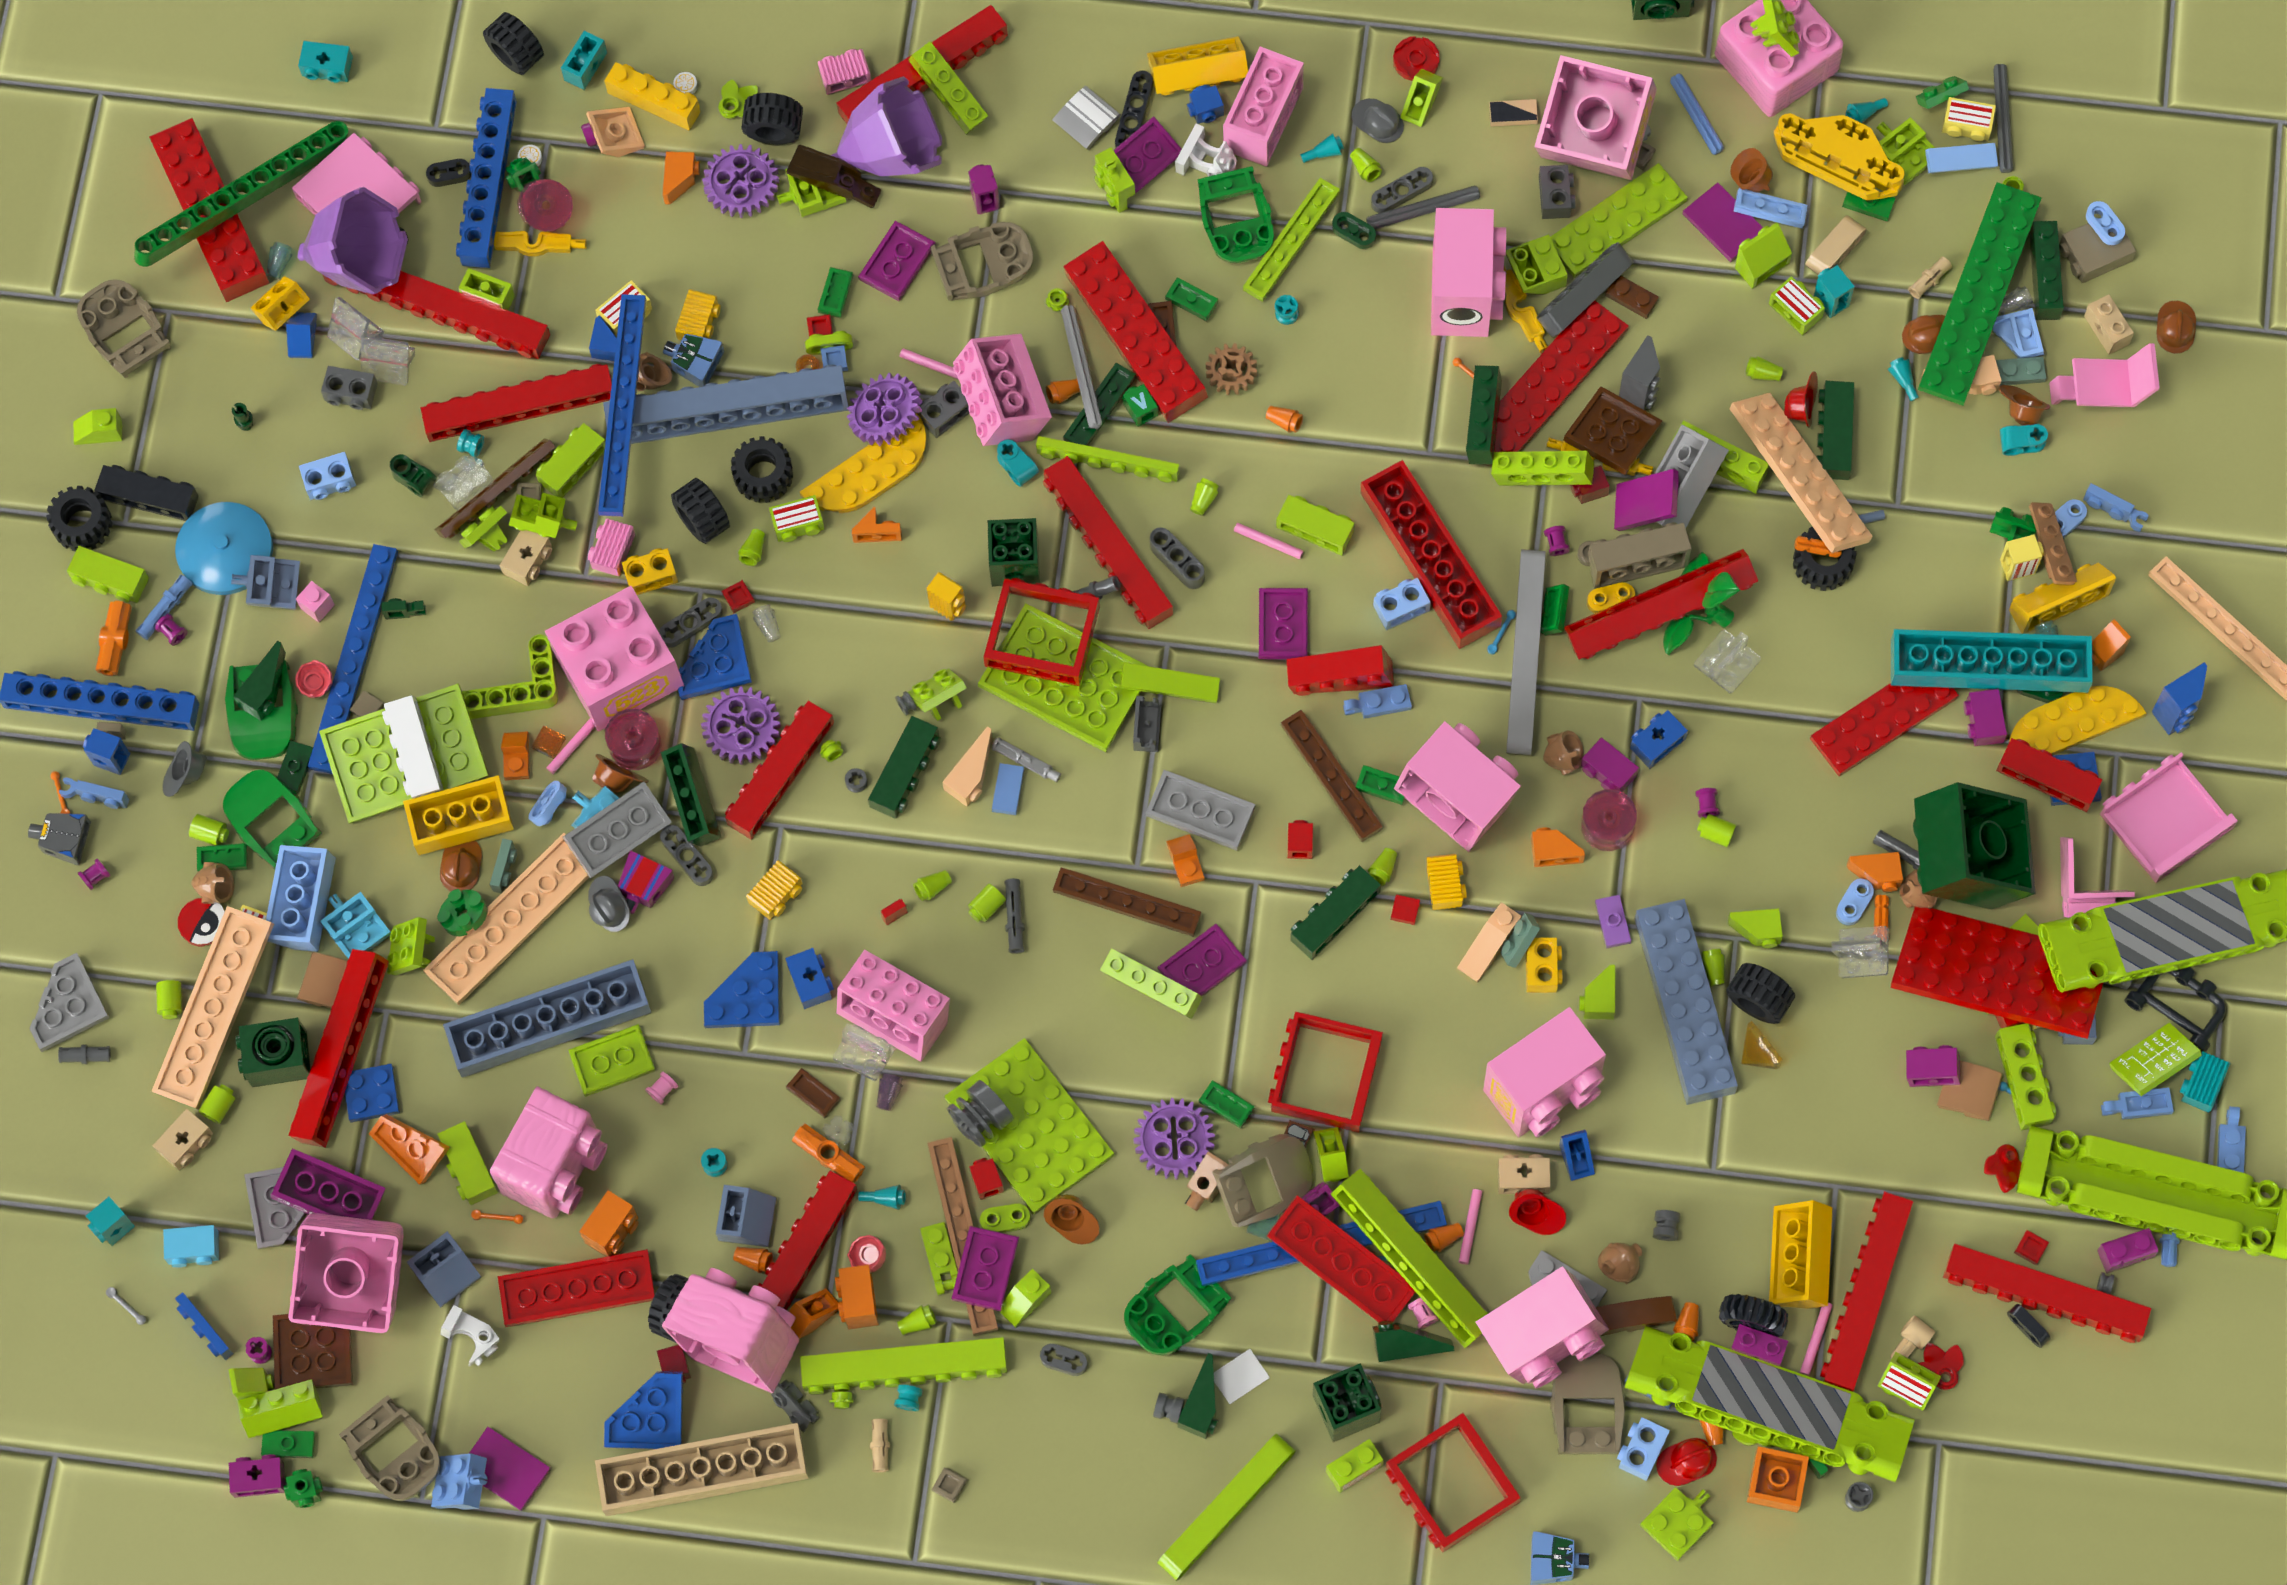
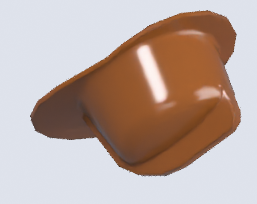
(1751, 171)
(2176, 326)
(1922, 333)
(2023, 405)
(614, 776)
(461, 866)
(1071, 1219)

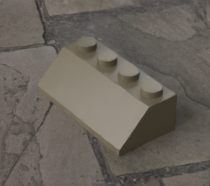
(1639, 555)

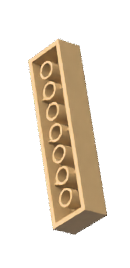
(701, 1469)

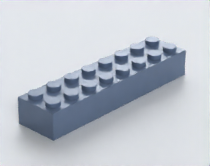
(1685, 1002)
(547, 1018)

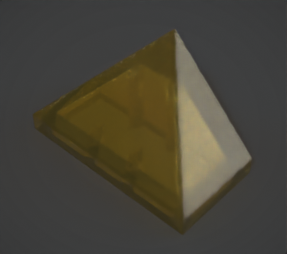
(1758, 1050)

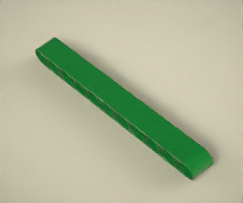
(237, 202)

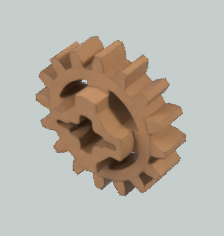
(1233, 359)

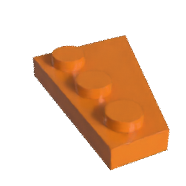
(409, 1147)

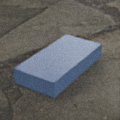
(1008, 789)

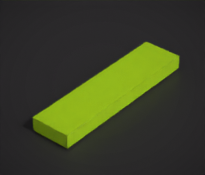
(1169, 682)

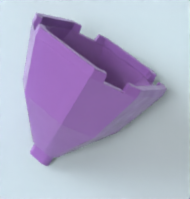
(891, 132)
(356, 242)

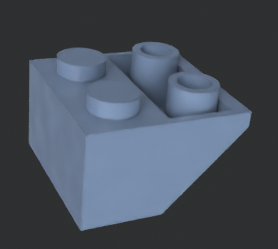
(745, 1216)
(443, 1269)

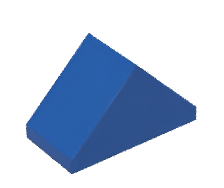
(301, 335)
(602, 341)
(1577, 1155)

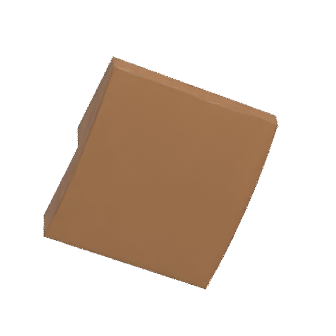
(322, 980)
(1975, 1093)

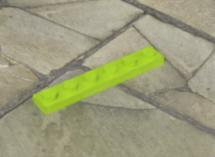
(1291, 239)
(1114, 460)

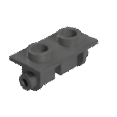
(786, 1397)

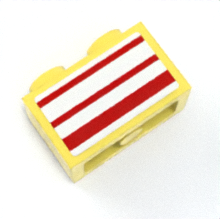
(1968, 119)
(610, 309)
(2021, 557)

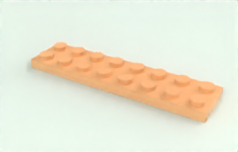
(1801, 472)
(508, 922)
(212, 1007)

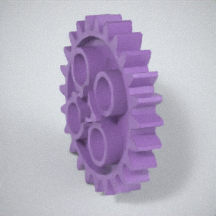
(740, 181)
(884, 409)
(753, 707)
(1151, 1139)

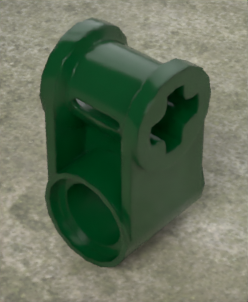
(415, 477)

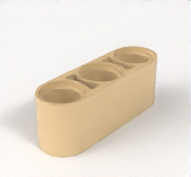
(1836, 245)

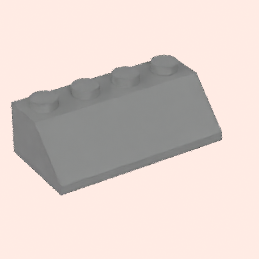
(1697, 464)

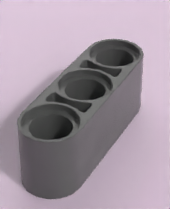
(1178, 568)

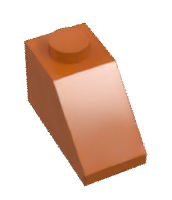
(679, 174)
(2109, 645)
(1554, 848)
(1879, 869)
(813, 1312)

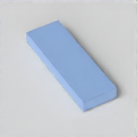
(1961, 158)
(1770, 208)

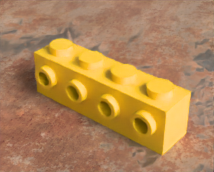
(652, 95)

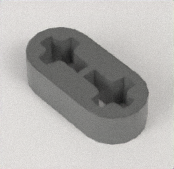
(1061, 1365)

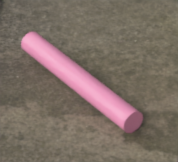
(929, 363)
(1269, 541)
(570, 747)
(1470, 1226)
(1815, 1339)

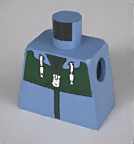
(695, 358)
(1554, 1559)

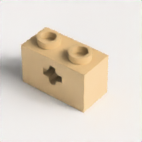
(2108, 324)
(523, 546)
(186, 1127)
(1511, 1180)

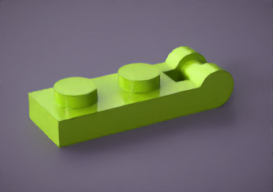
(939, 1256)

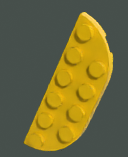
(869, 472)
(2077, 718)

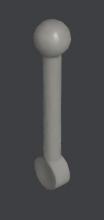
(112, 1293)

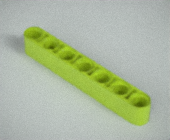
(1226, 1507)

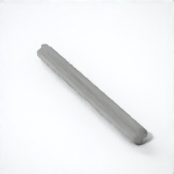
(1081, 367)

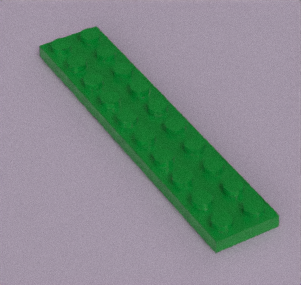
(1979, 294)

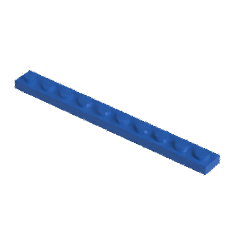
(622, 405)
(355, 648)
(1271, 1256)

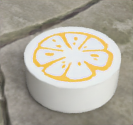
(685, 82)
(532, 153)

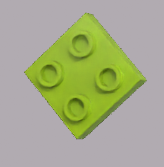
(1777, 27)
(486, 531)
(939, 688)
(408, 946)

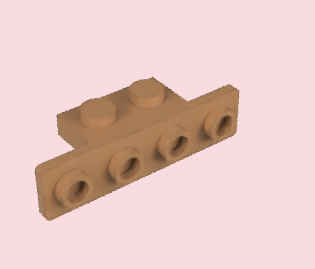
(2055, 552)

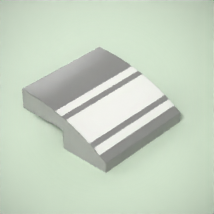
(1086, 117)

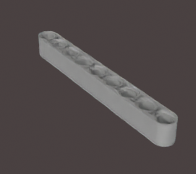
(1526, 652)

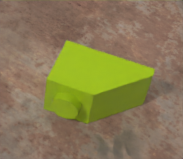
(1421, 97)
(98, 427)
(1758, 926)
(1600, 996)
(1331, 1154)
(1025, 1298)
(250, 1382)

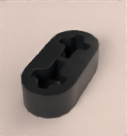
(448, 172)
(2028, 1325)

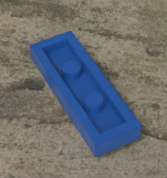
(202, 1327)

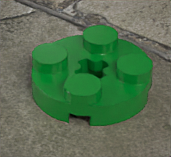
(455, 904)

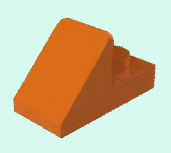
(869, 531)
(515, 755)
(1185, 860)

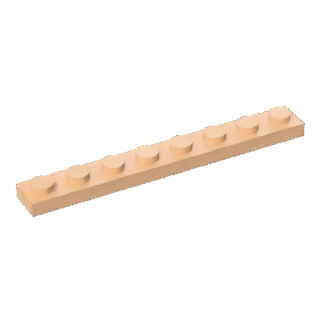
(2221, 624)

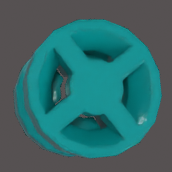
(1284, 304)
(470, 443)
(714, 1167)
(908, 1397)

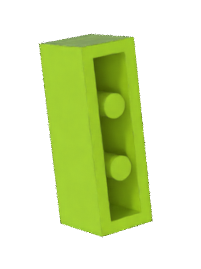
(571, 461)
(1315, 524)
(107, 575)
(467, 1164)
(280, 1408)

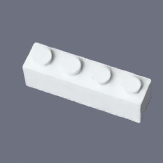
(412, 746)

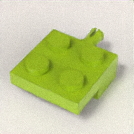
(1906, 147)
(1114, 179)
(809, 197)
(541, 515)
(1678, 1522)

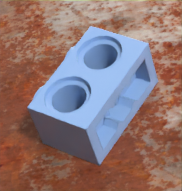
(326, 470)
(1405, 608)
(1647, 1450)

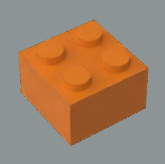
(609, 1225)
(858, 1297)
(1777, 1479)

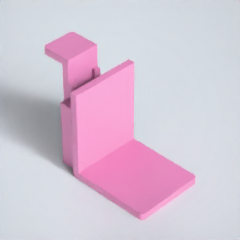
(2109, 381)
(2081, 901)

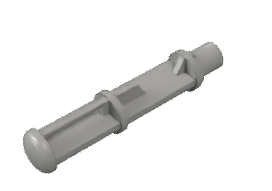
(1025, 759)

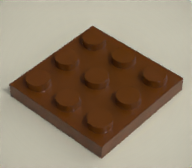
(1612, 430)
(311, 1353)

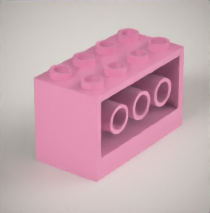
(1263, 106)
(1002, 389)
(892, 1005)

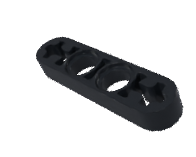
(1131, 112)

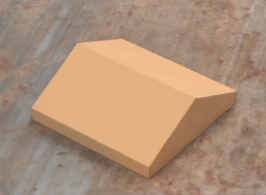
(615, 131)

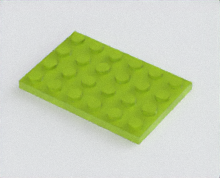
(1085, 711)
(367, 764)
(1048, 1140)

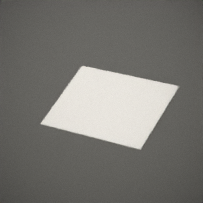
(1240, 1376)

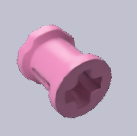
(661, 1087)
(1422, 1313)

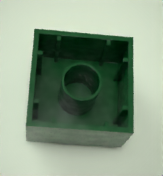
(1974, 846)

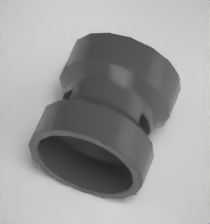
(1666, 1225)
(1168, 1407)
(1860, 1492)

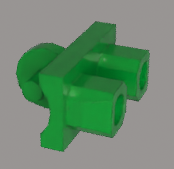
(2011, 527)

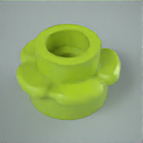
(1057, 294)
(831, 750)
(841, 1399)

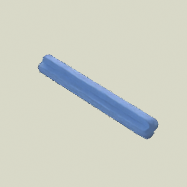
(1696, 114)

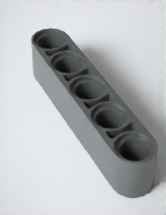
(1584, 289)

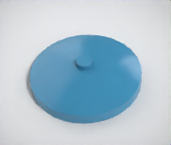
(219, 544)

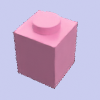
(315, 601)

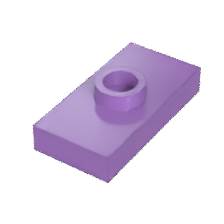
(1613, 921)

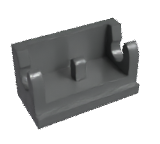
(1146, 725)

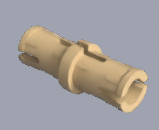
(1930, 277)
(879, 1445)

